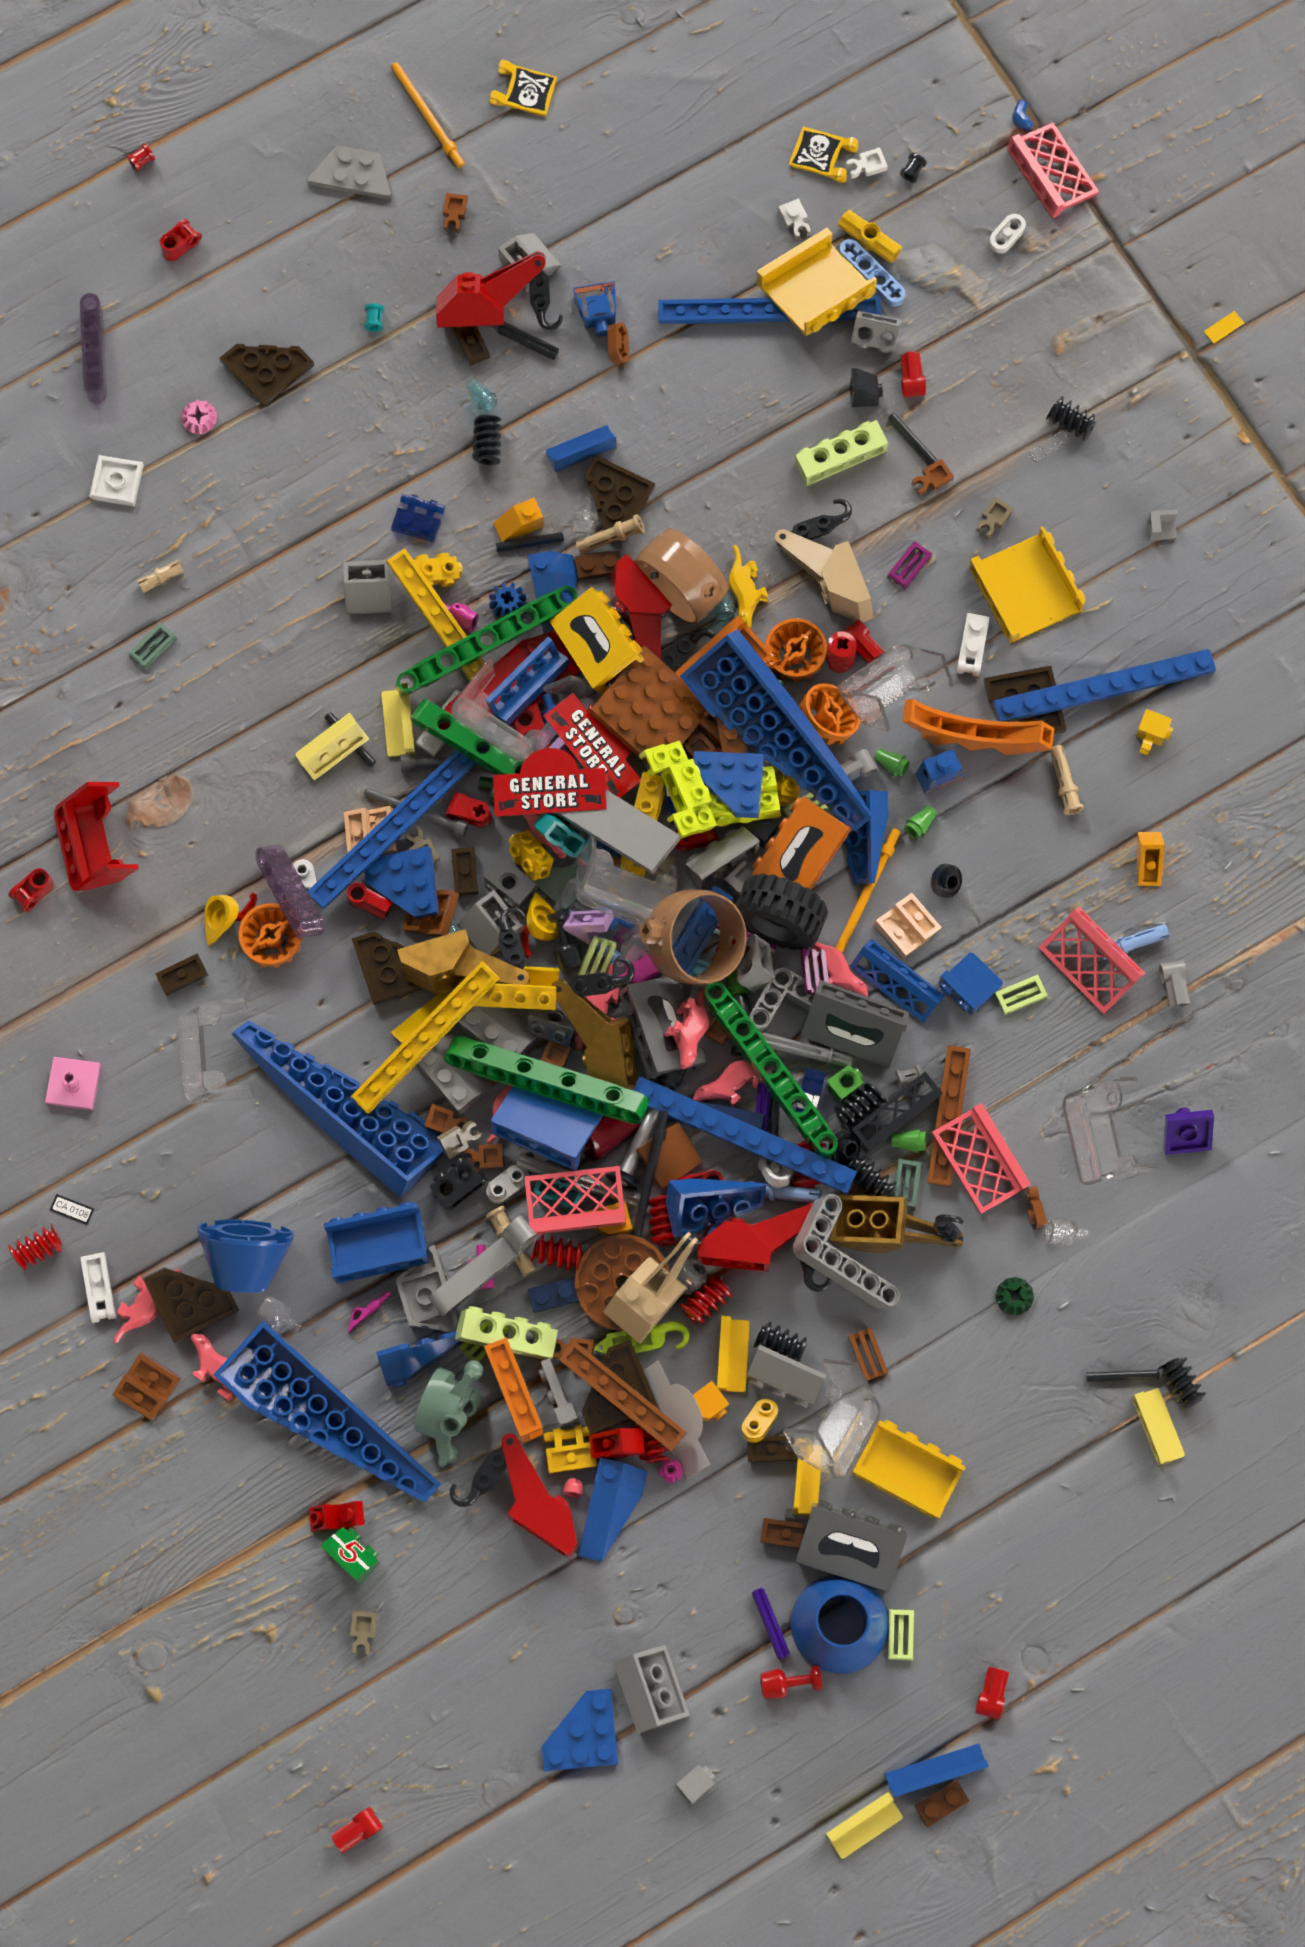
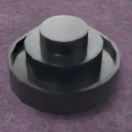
(946, 880)
(847, 1147)

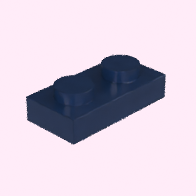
(553, 1295)

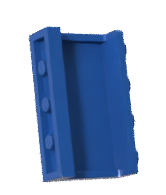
(376, 1242)

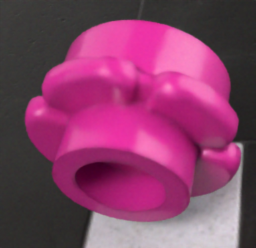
(676, 1474)

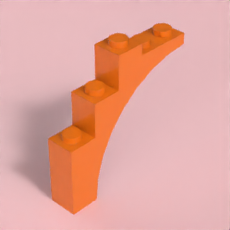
(976, 734)

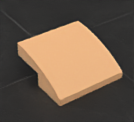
(361, 822)
(907, 926)

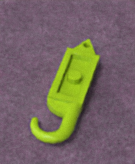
(653, 1340)

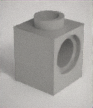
(696, 1783)

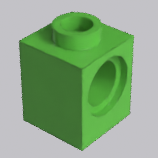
(840, 1092)

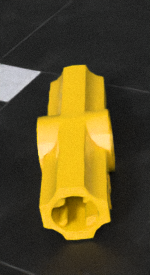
(880, 244)

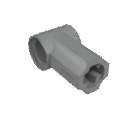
(859, 766)
(1174, 977)

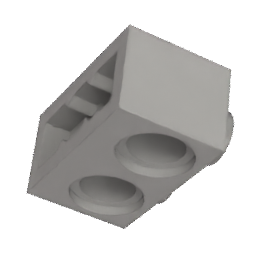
(877, 325)
(756, 964)

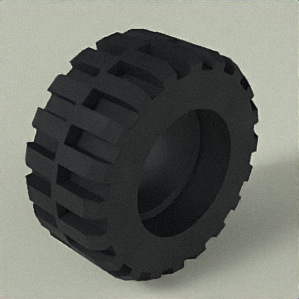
(782, 911)

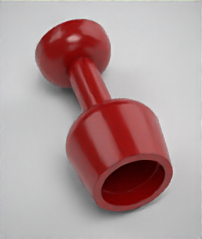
(775, 1683)

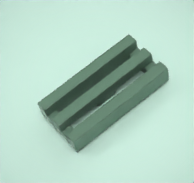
(158, 652)
(909, 1163)

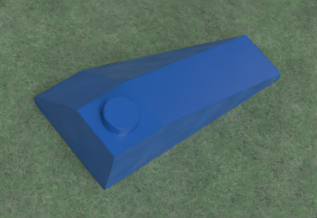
(550, 572)
(866, 843)
(703, 1201)
(405, 1362)
(613, 1498)

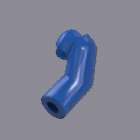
(1020, 118)

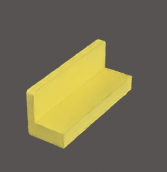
(398, 723)
(331, 746)
(1158, 1426)
(864, 1825)

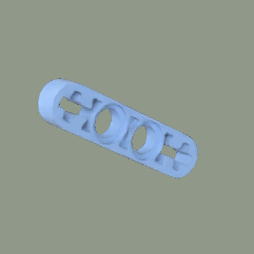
(874, 271)

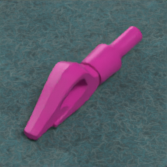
(373, 1306)

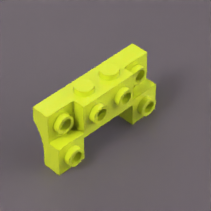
(684, 787)
(768, 804)

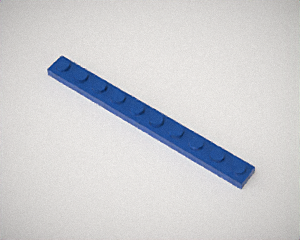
(741, 310)
(1104, 686)
(391, 828)
(747, 1136)

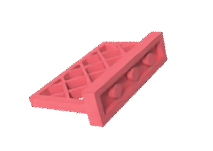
(1035, 174)
(1108, 949)
(999, 1150)
(575, 1221)

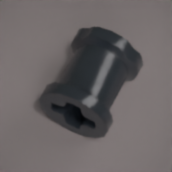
(913, 167)

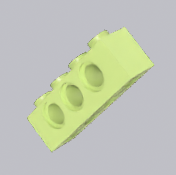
(834, 463)
(469, 1331)

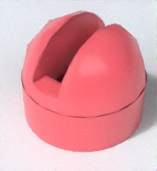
(573, 1488)

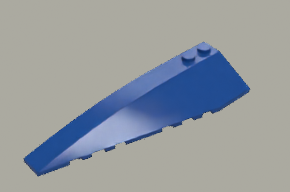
(748, 697)
(384, 1141)
(294, 1393)

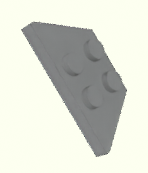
(352, 172)
(416, 1287)

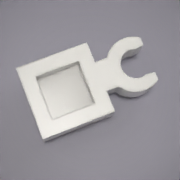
(869, 162)
(794, 216)

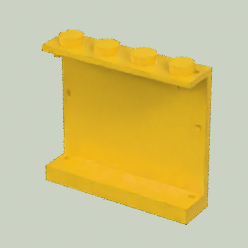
(814, 283)
(1028, 586)

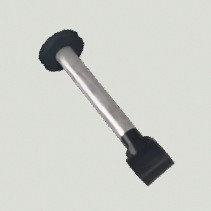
(668, 1080)

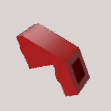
(335, 1516)

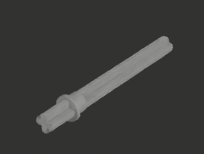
(803, 1049)
(542, 1167)

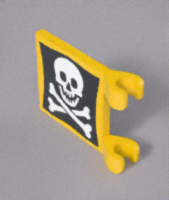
(527, 90)
(819, 152)

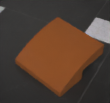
(438, 924)
(675, 1157)
(147, 1386)

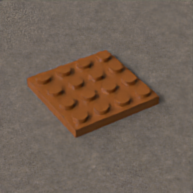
(648, 706)

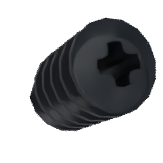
(1072, 418)
(486, 439)
(858, 1105)
(870, 1178)
(781, 1342)
(1182, 1382)

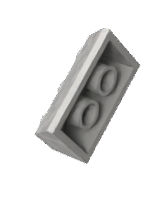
(722, 857)
(498, 1028)
(456, 1085)
(785, 1377)
(651, 1688)

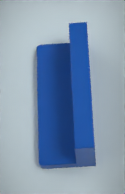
(581, 448)

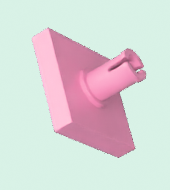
(73, 1083)

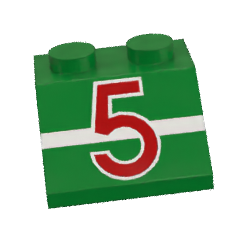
(350, 1554)

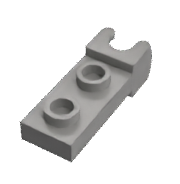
(564, 1412)

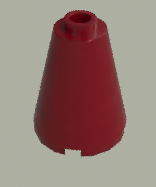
(607, 1136)

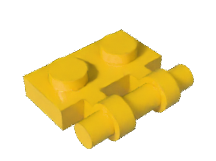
(571, 1456)

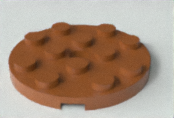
(603, 1265)

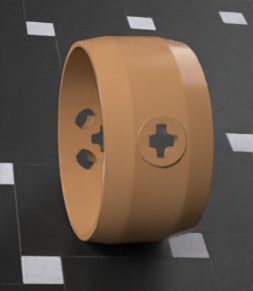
(683, 575)
(730, 925)

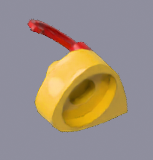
(221, 913)
(538, 923)

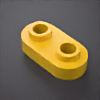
(761, 1419)

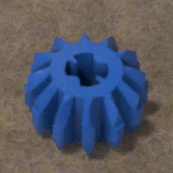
(501, 595)

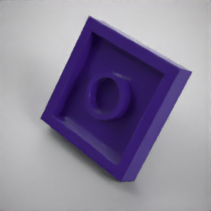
(1188, 1131)

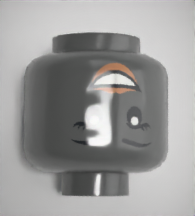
(692, 1275)

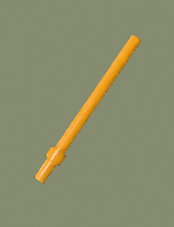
(448, 146)
(886, 852)

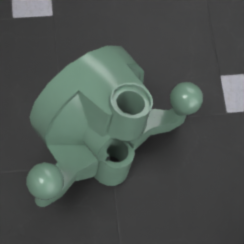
(446, 1408)

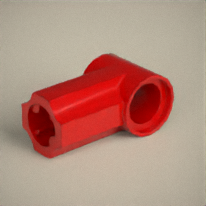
(913, 381)
(866, 646)
(370, 902)
(991, 1699)
(361, 1827)

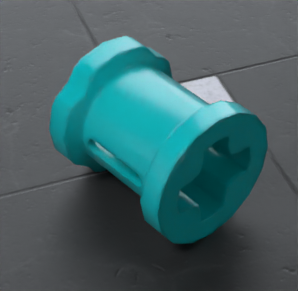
(374, 317)

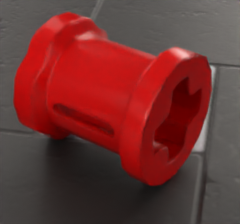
(140, 157)

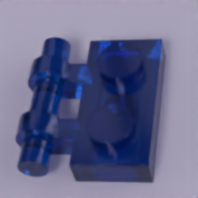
(417, 524)

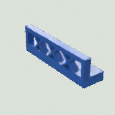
(528, 684)
(696, 932)
(902, 975)
(935, 1770)

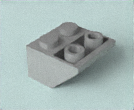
(522, 246)
(367, 587)
(483, 923)

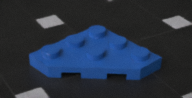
(733, 779)
(407, 881)
(584, 1735)

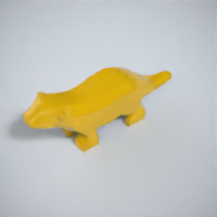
(743, 587)

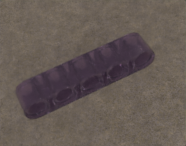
(93, 357)
(289, 891)

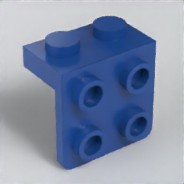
(970, 983)

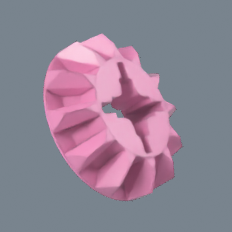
(206, 423)

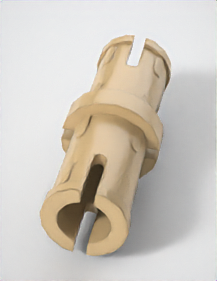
(160, 576)

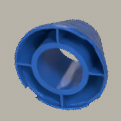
(244, 1253)
(818, 1649)

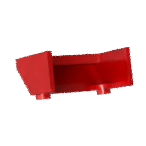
(85, 840)

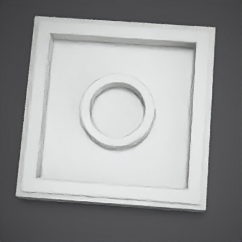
(116, 480)

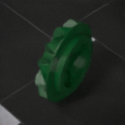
(1003, 1296)

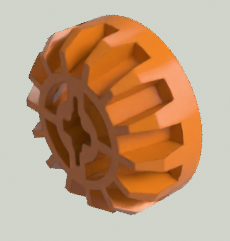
(797, 634)
(833, 716)
(265, 918)

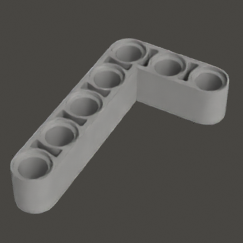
(779, 992)
(515, 1241)
(838, 1260)

